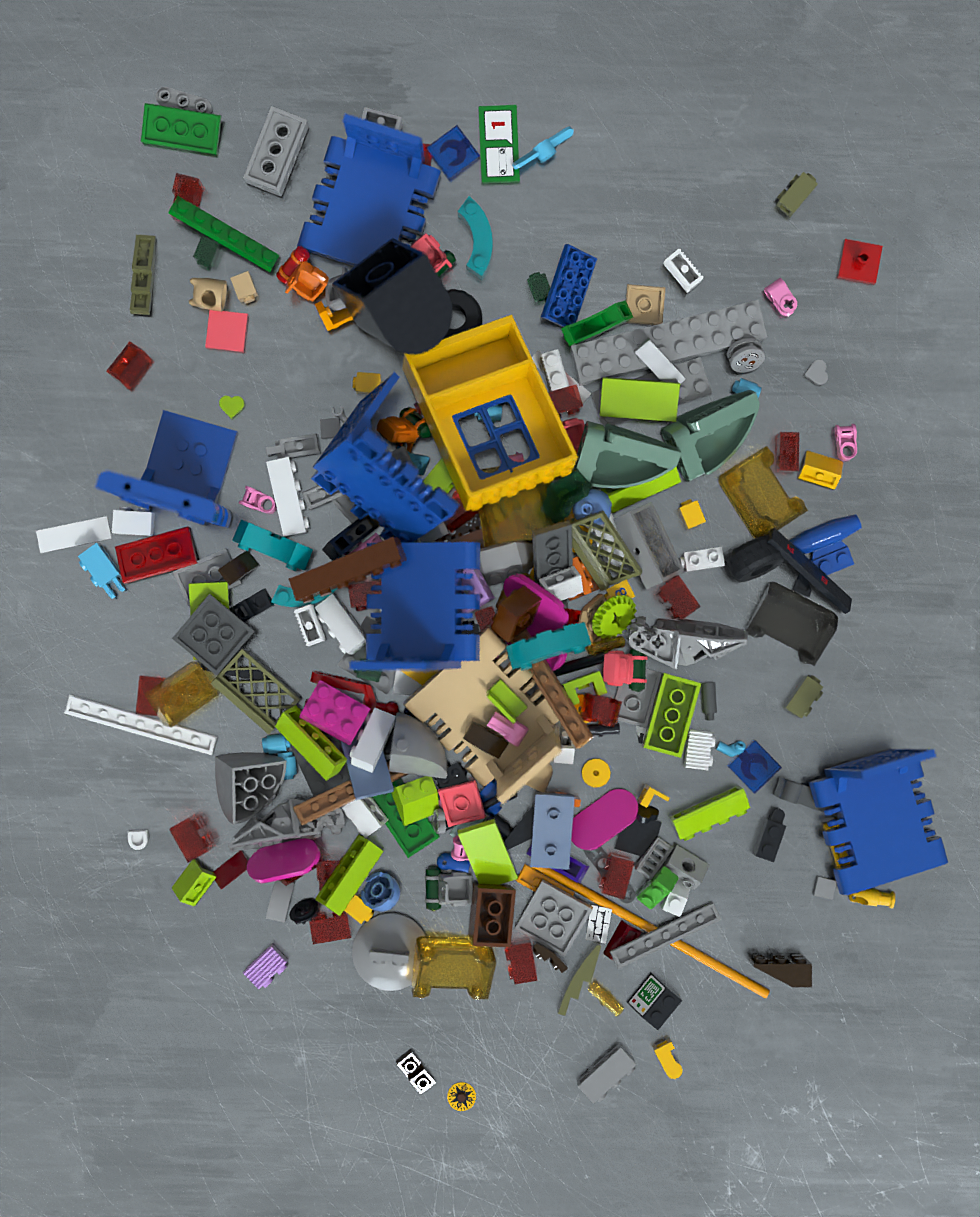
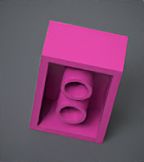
(334, 712)

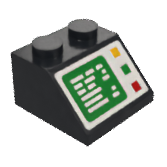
(654, 1001)

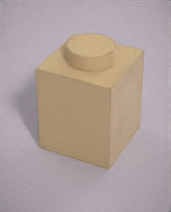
(244, 287)

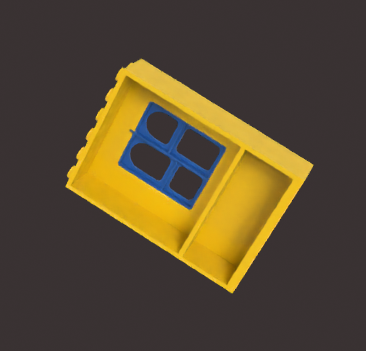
(468, 377)

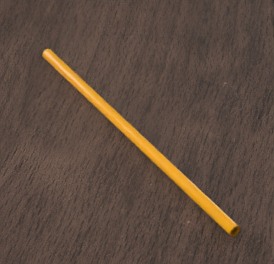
(648, 927)

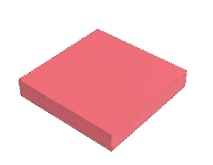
(226, 331)
(462, 803)

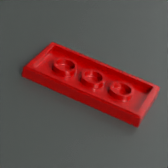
(156, 555)

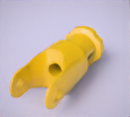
(874, 897)

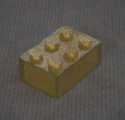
(181, 694)

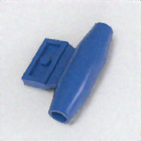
(826, 543)

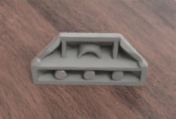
(505, 559)

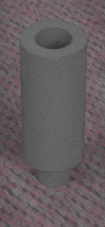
(709, 699)

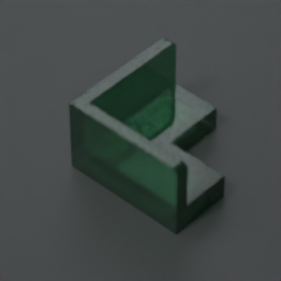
(563, 494)

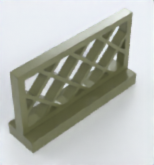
(590, 555)
(242, 700)

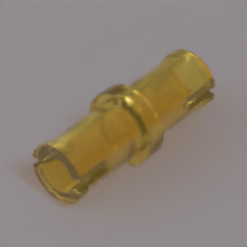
(606, 645)
(606, 999)

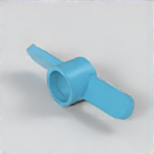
(545, 149)

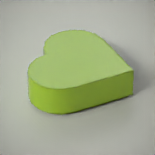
(231, 406)

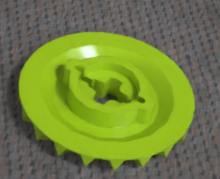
(603, 620)

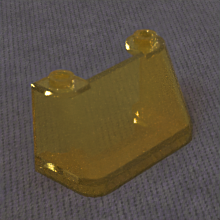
(759, 494)
(452, 965)

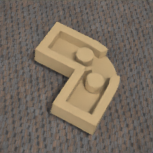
(588, 613)

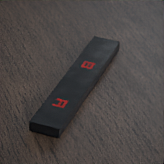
(810, 570)

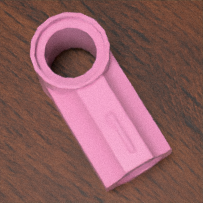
(512, 732)

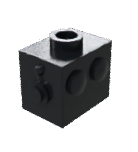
(455, 775)

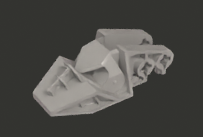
(683, 640)
(284, 828)

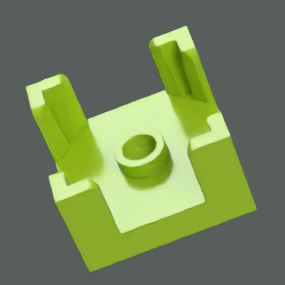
(583, 682)

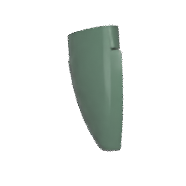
(712, 433)
(622, 457)

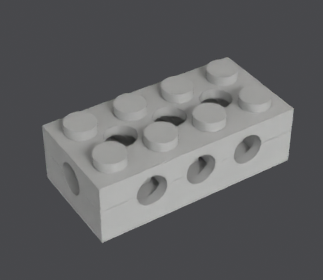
(268, 141)

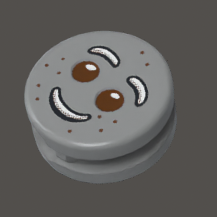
(746, 355)

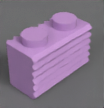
(265, 966)

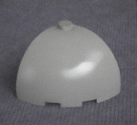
(416, 749)
(247, 783)

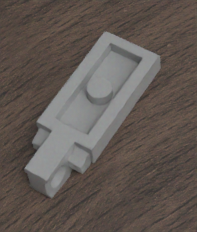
(295, 446)

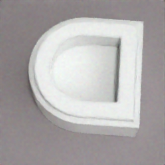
(138, 838)

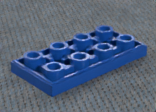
(568, 286)

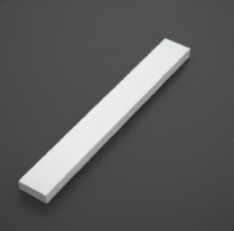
(140, 724)

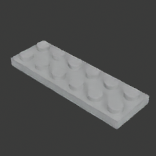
(693, 387)

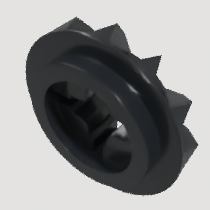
(302, 907)

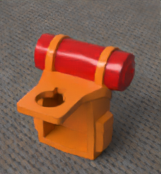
(302, 276)

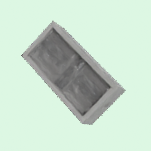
(649, 545)

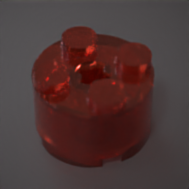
(600, 708)

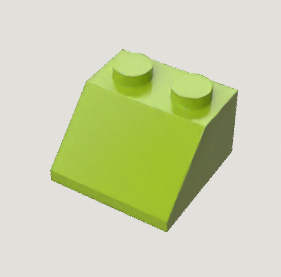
(416, 799)

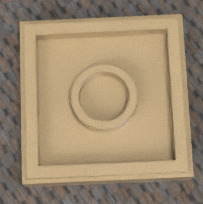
(645, 304)

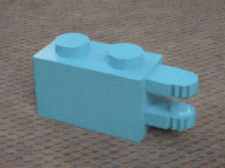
(101, 568)

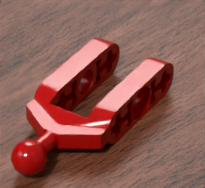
(357, 687)

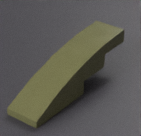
(143, 274)
(583, 972)

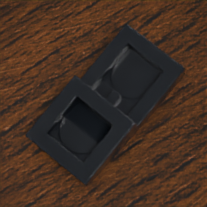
(252, 606)

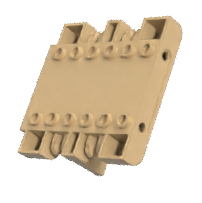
(461, 698)

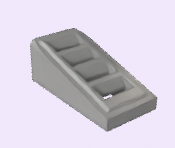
(648, 854)

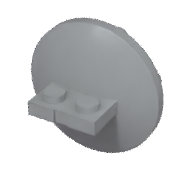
(386, 951)

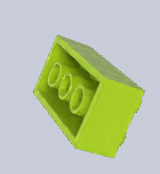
(671, 715)

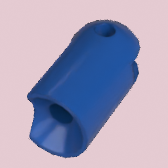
(452, 864)

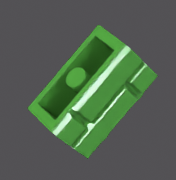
(657, 888)

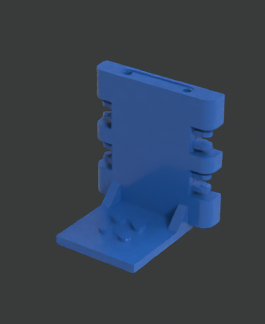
(371, 193)
(184, 465)
(377, 481)
(423, 610)
(879, 819)

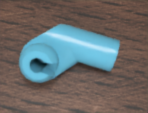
(731, 750)

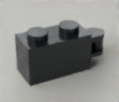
(770, 836)

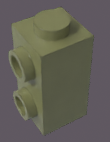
(801, 188)
(804, 696)

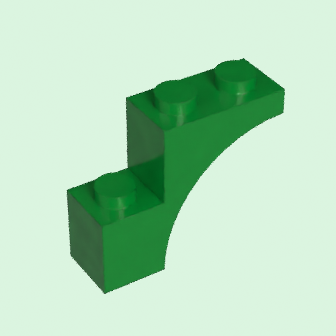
(597, 324)

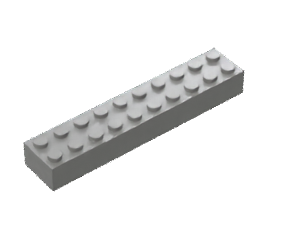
(675, 339)

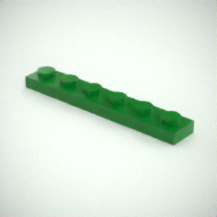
(223, 234)

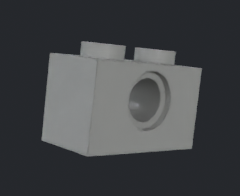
(695, 867)

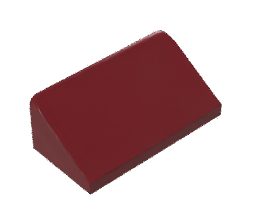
(231, 869)
(623, 934)

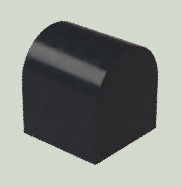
(397, 298)

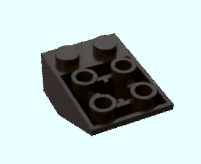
(793, 970)

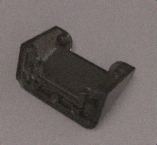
(794, 622)

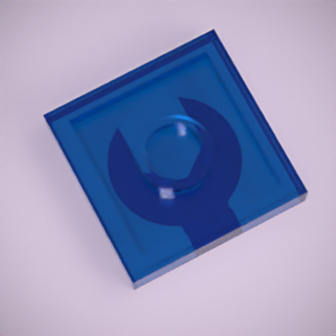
(453, 152)
(754, 766)

